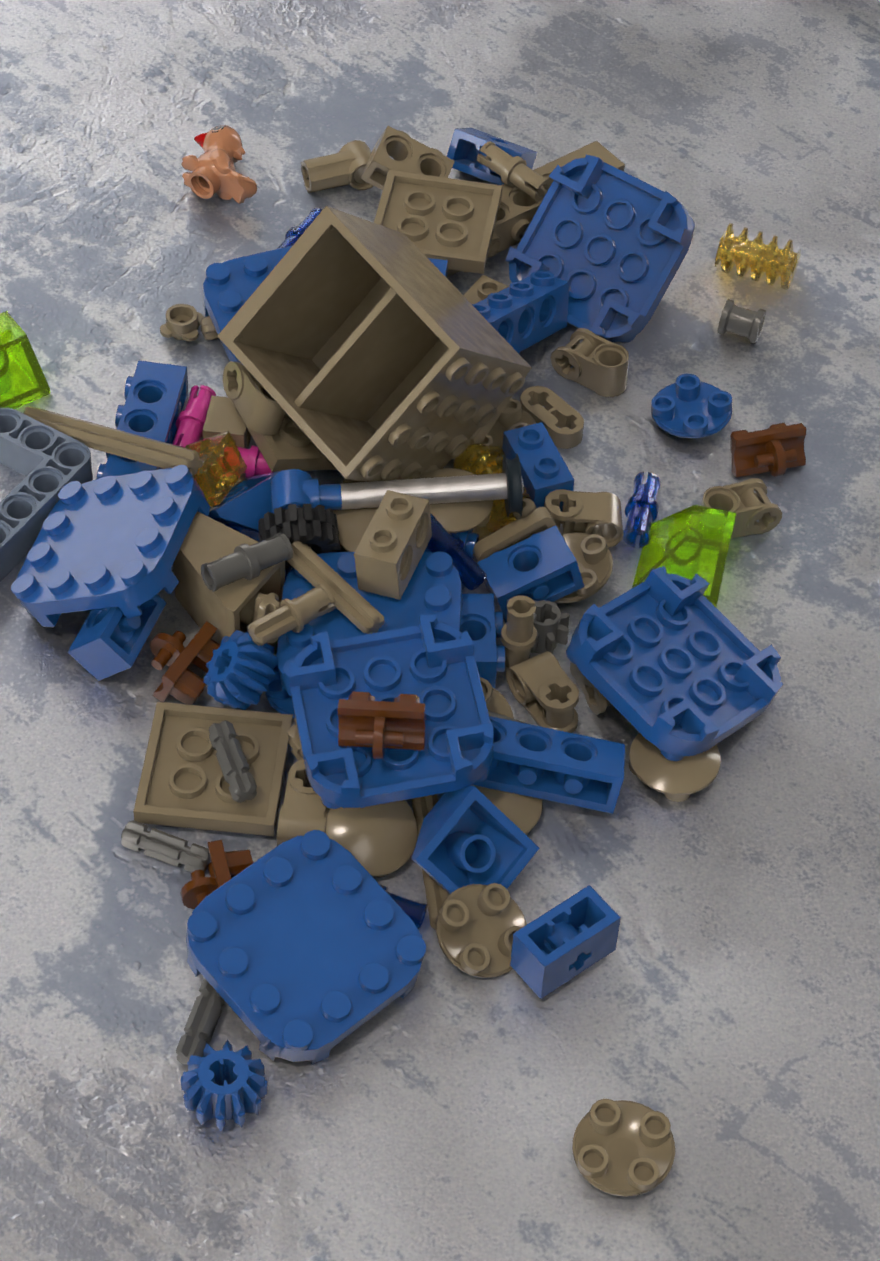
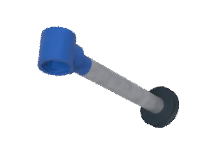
(299, 488)

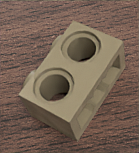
(407, 157)
(393, 544)

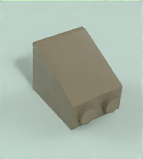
(231, 605)

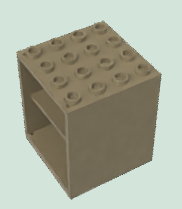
(373, 350)

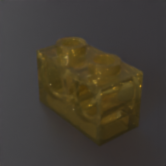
(220, 467)

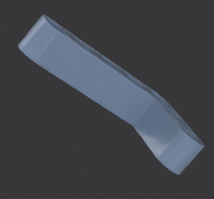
(49, 463)

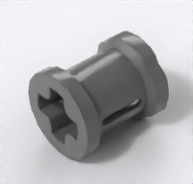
(741, 321)

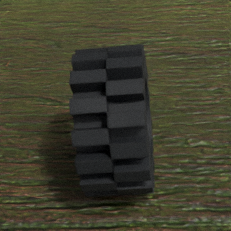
(305, 524)

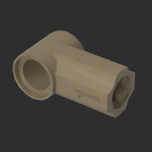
(337, 168)

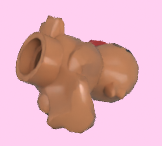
(215, 168)

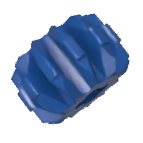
(240, 671)
(224, 1085)

